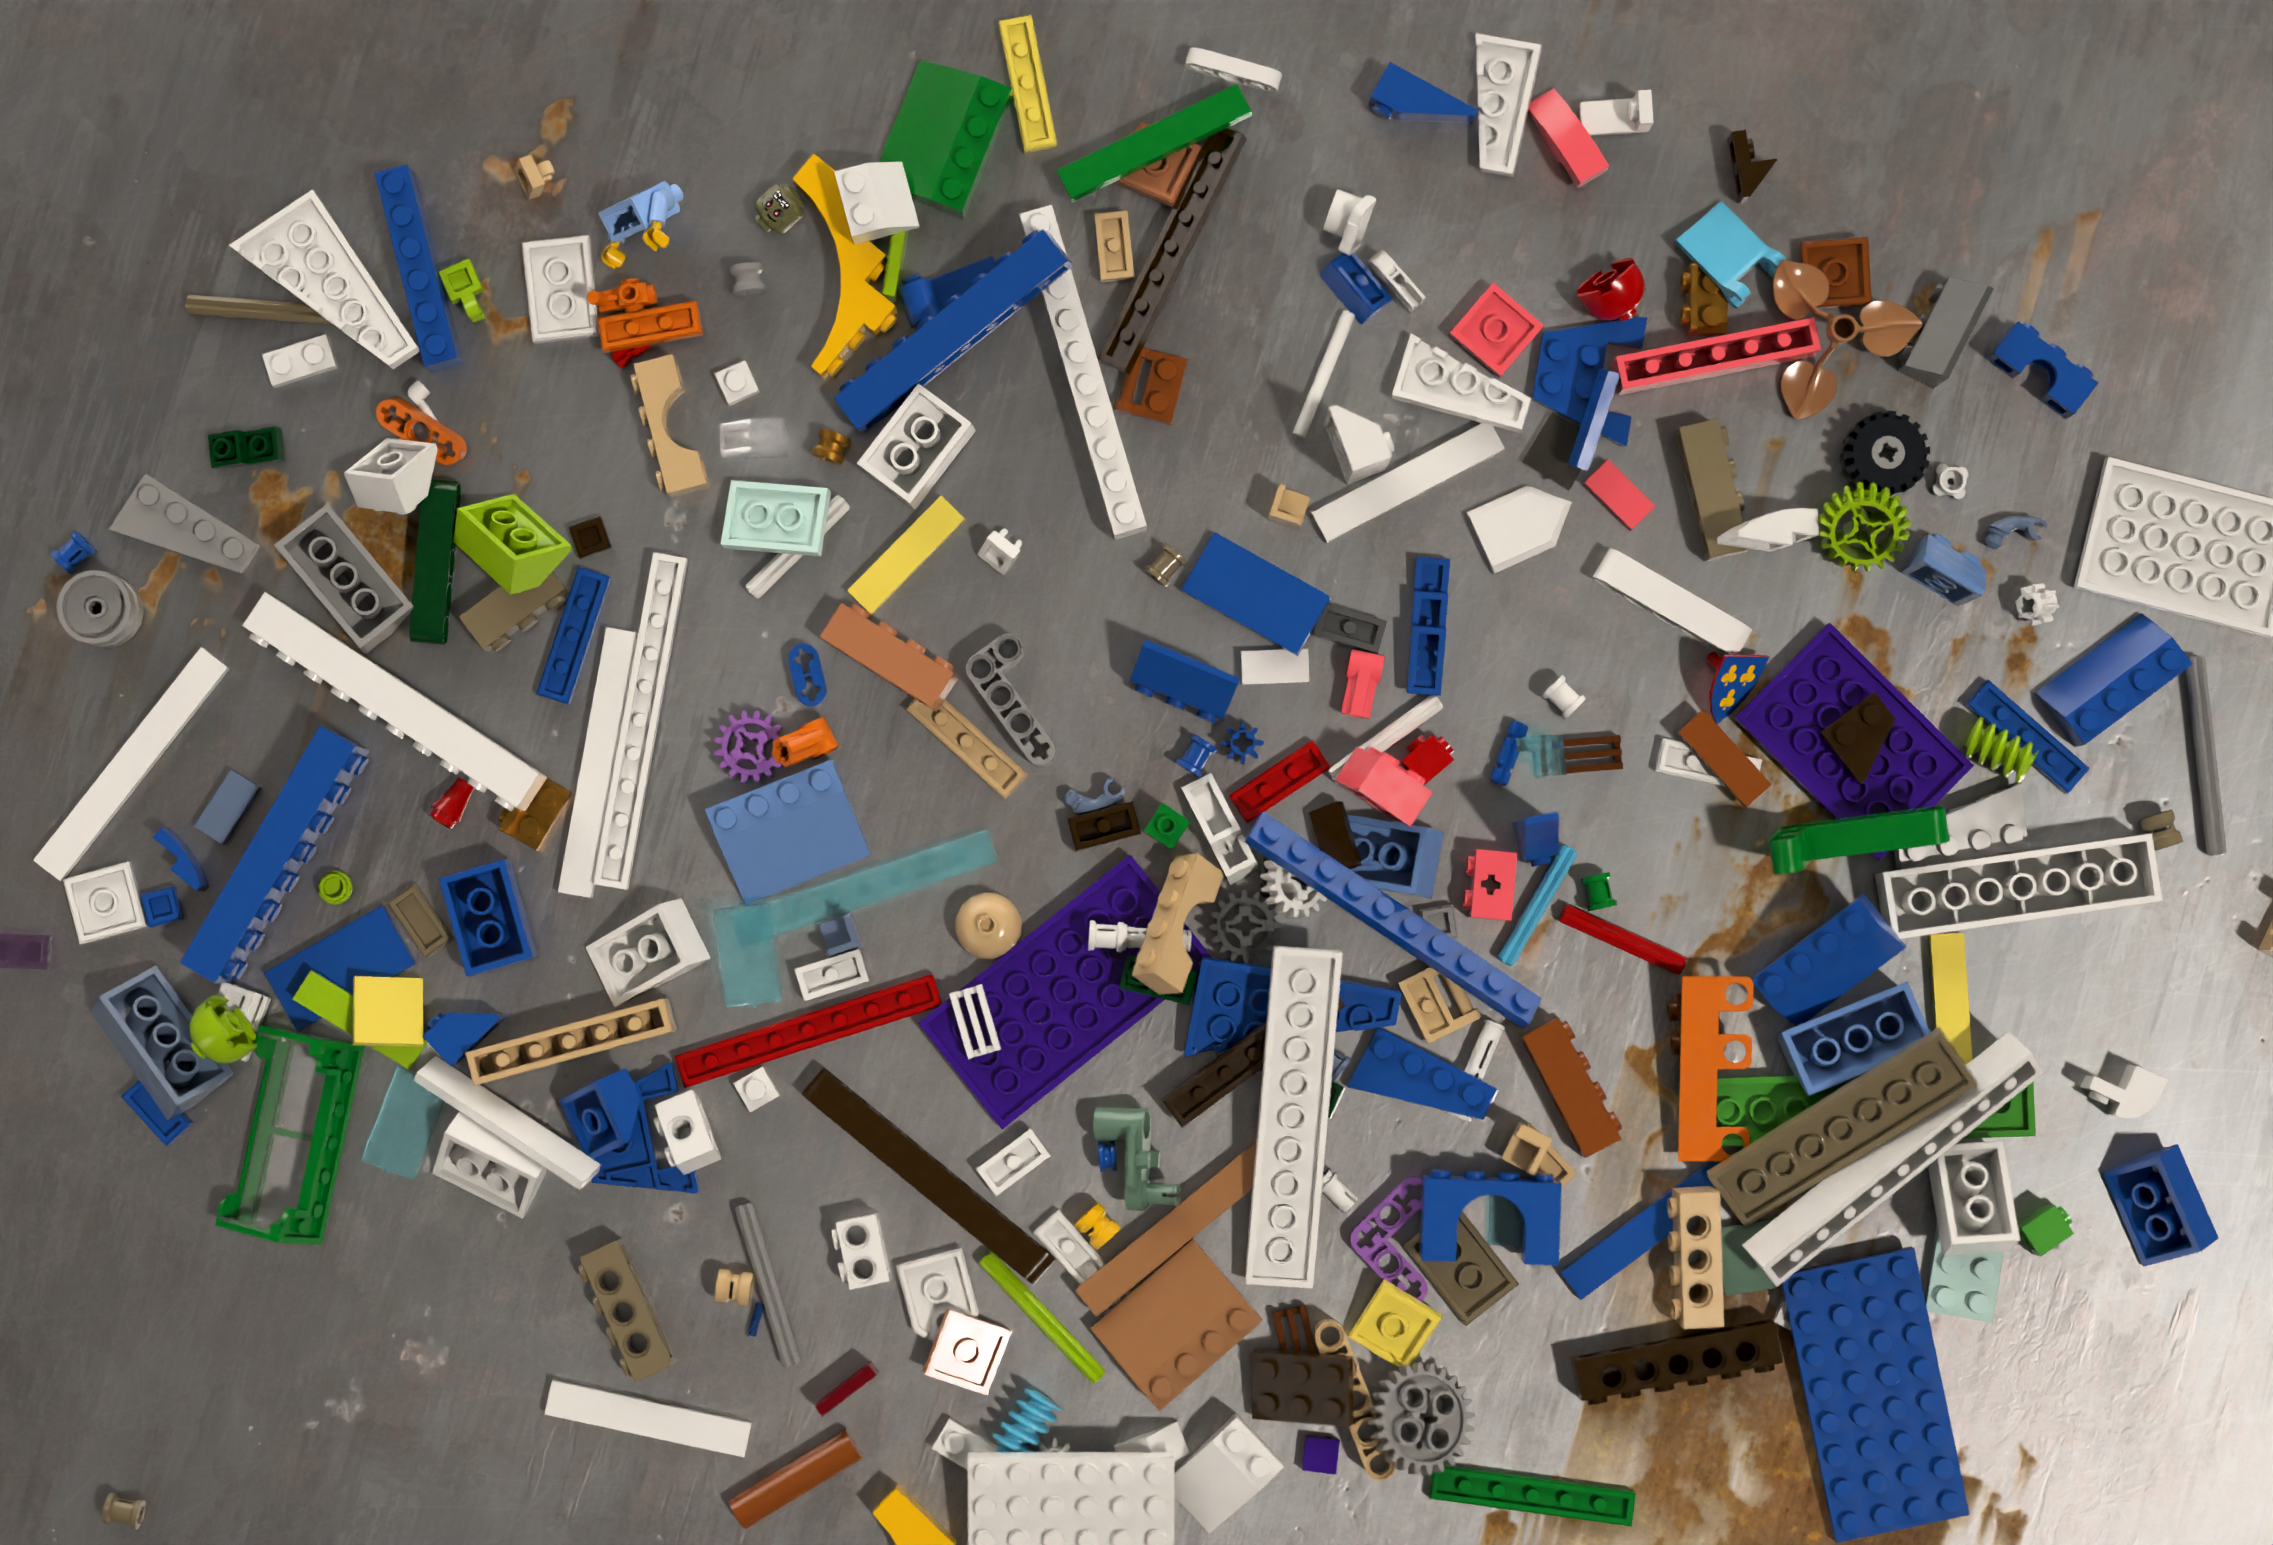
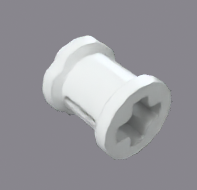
(1563, 697)

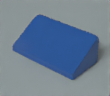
(1355, 286)

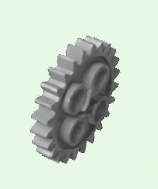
(1394, 1412)

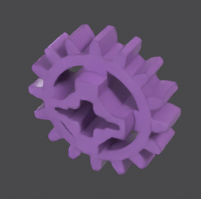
(738, 756)

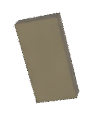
(420, 920)

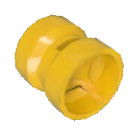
(1097, 1226)

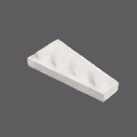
(1504, 94)

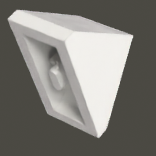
(1163, 1439)

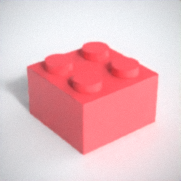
(1384, 784)

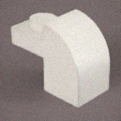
(2132, 1098)

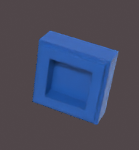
(162, 906)

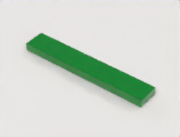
(1154, 143)
(1533, 1495)

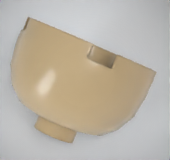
(988, 925)

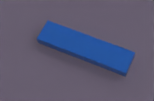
(573, 635)
(2053, 758)

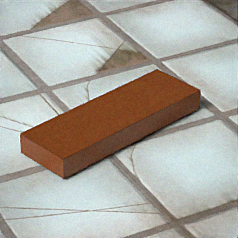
(1724, 758)

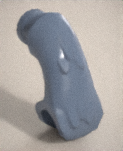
(2002, 528)
(1083, 805)

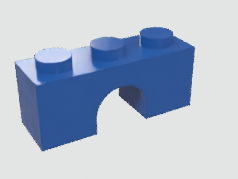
(2068, 383)

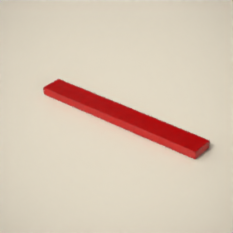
(808, 1030)

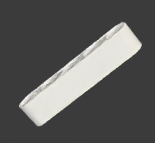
(1671, 603)

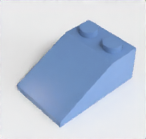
(1945, 570)
(1397, 855)

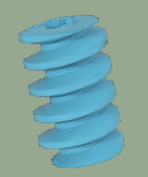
(1027, 1423)

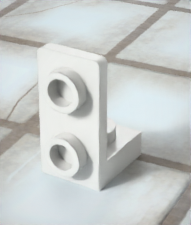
(1618, 115)

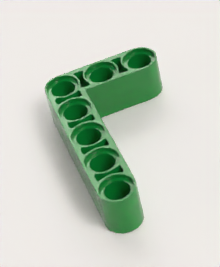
(1797, 844)

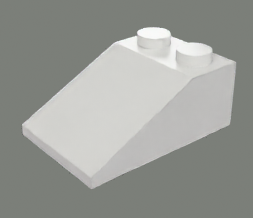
(648, 951)
(1225, 1473)

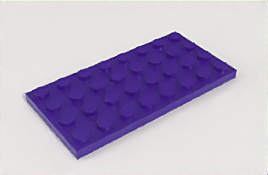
(1053, 998)

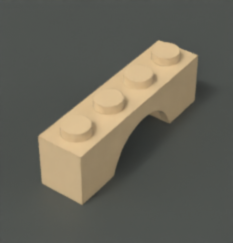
(660, 385)
(1163, 957)

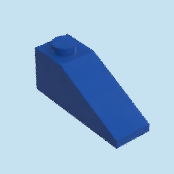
(1413, 99)
(1538, 838)

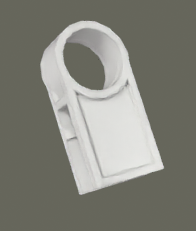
(1396, 280)

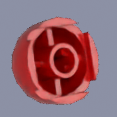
(1614, 292)

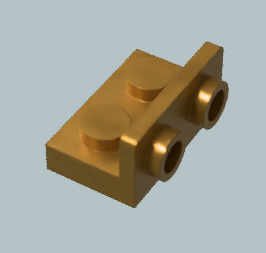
(1705, 304)
(536, 822)

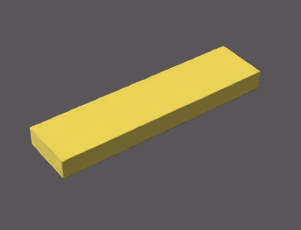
(1028, 84)
(906, 555)
(1950, 990)

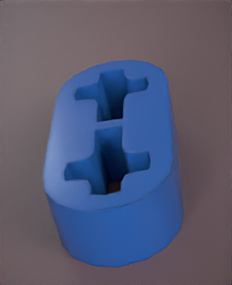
(799, 676)

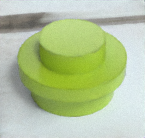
(335, 887)

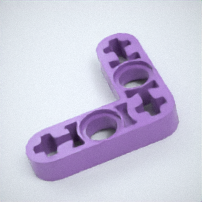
(1381, 1244)

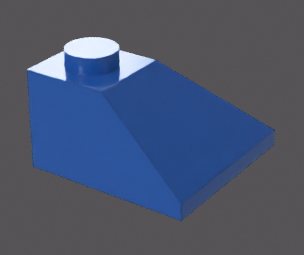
(603, 1113)

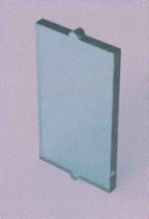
(747, 955)
(403, 1126)

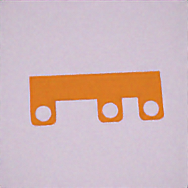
(1701, 1058)

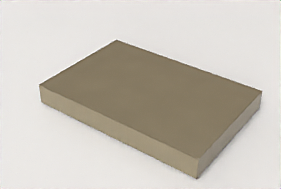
(1476, 1277)

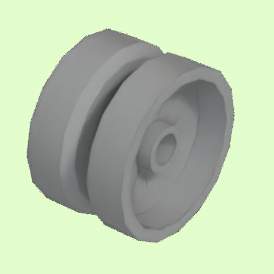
(80, 612)

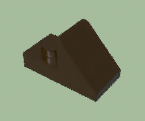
(1746, 173)

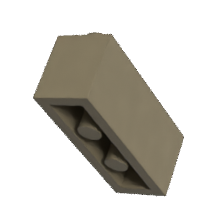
(503, 614)

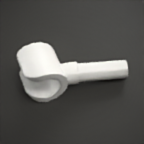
(417, 394)

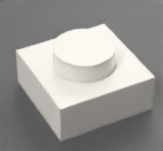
(737, 382)
(756, 1089)

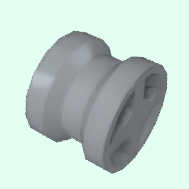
(747, 279)

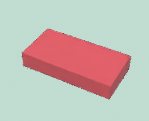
(1619, 494)

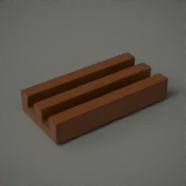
(1616, 752)
(1289, 1312)

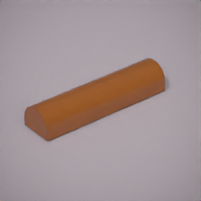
(795, 1479)

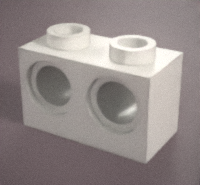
(871, 1249)

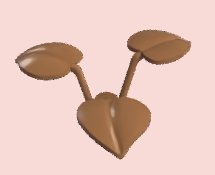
(1884, 327)

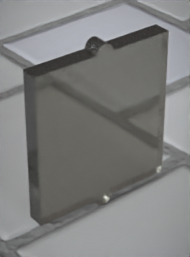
(1552, 451)

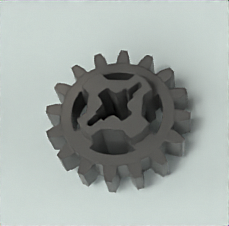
(1245, 942)

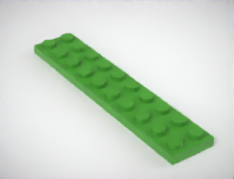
(1772, 1100)

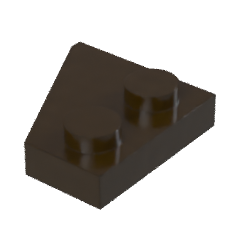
(1859, 735)

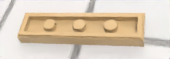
(970, 746)

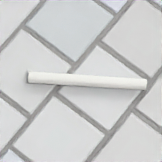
(1323, 374)

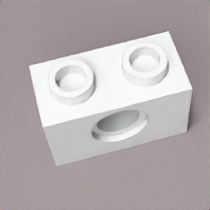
(700, 1146)

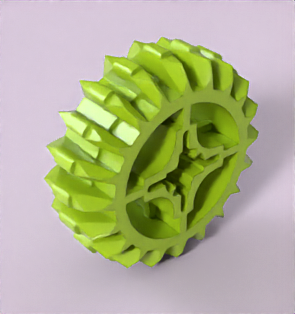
(1875, 520)

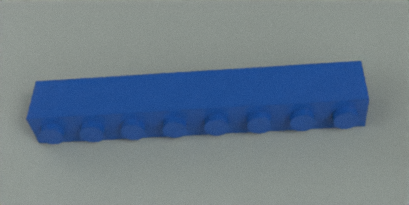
(953, 330)

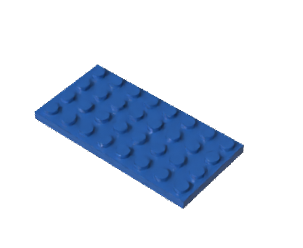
(1874, 1394)

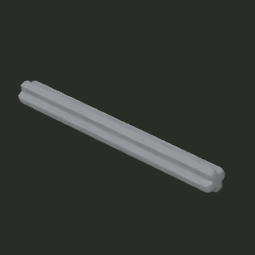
(2205, 756)

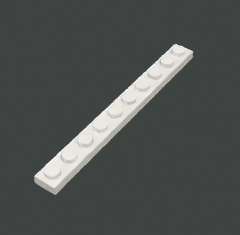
(640, 721)

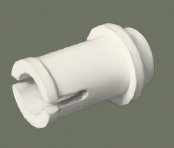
(1337, 1192)

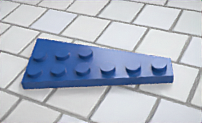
(1235, 996)

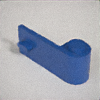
(927, 296)

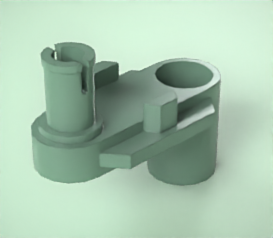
(1134, 1128)

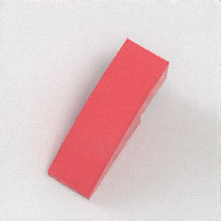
(1567, 138)

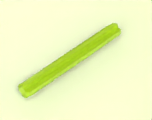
(1042, 1317)

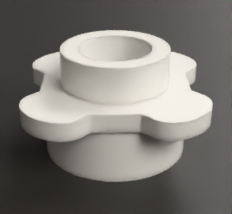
(1959, 478)

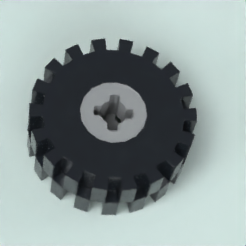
(1869, 461)

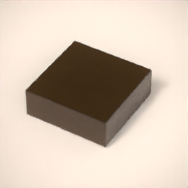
(590, 537)

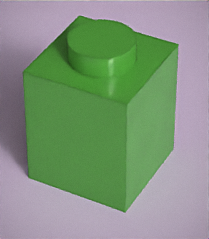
(2045, 1229)

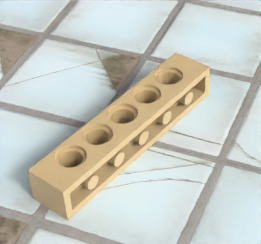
(571, 1041)

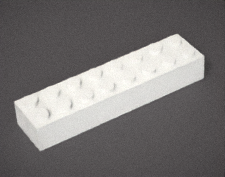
(2019, 886)

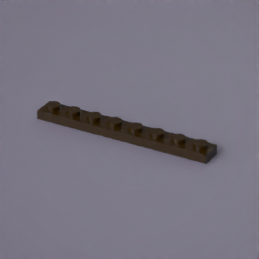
(1171, 250)

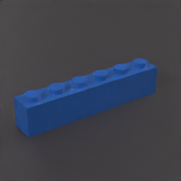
(419, 268)

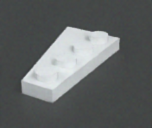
(1448, 386)

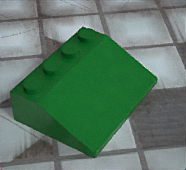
(947, 134)

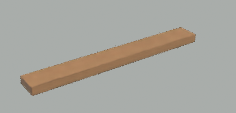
(1169, 1233)

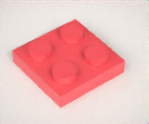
(1496, 330)

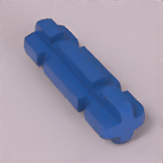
(1508, 753)

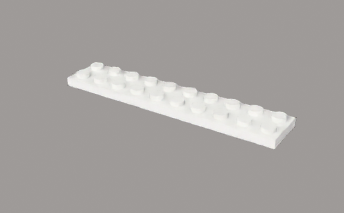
(1293, 1117)

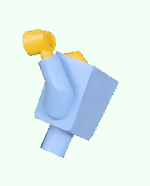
(636, 214)

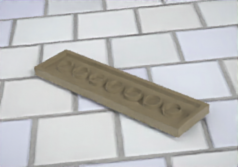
(1842, 1127)

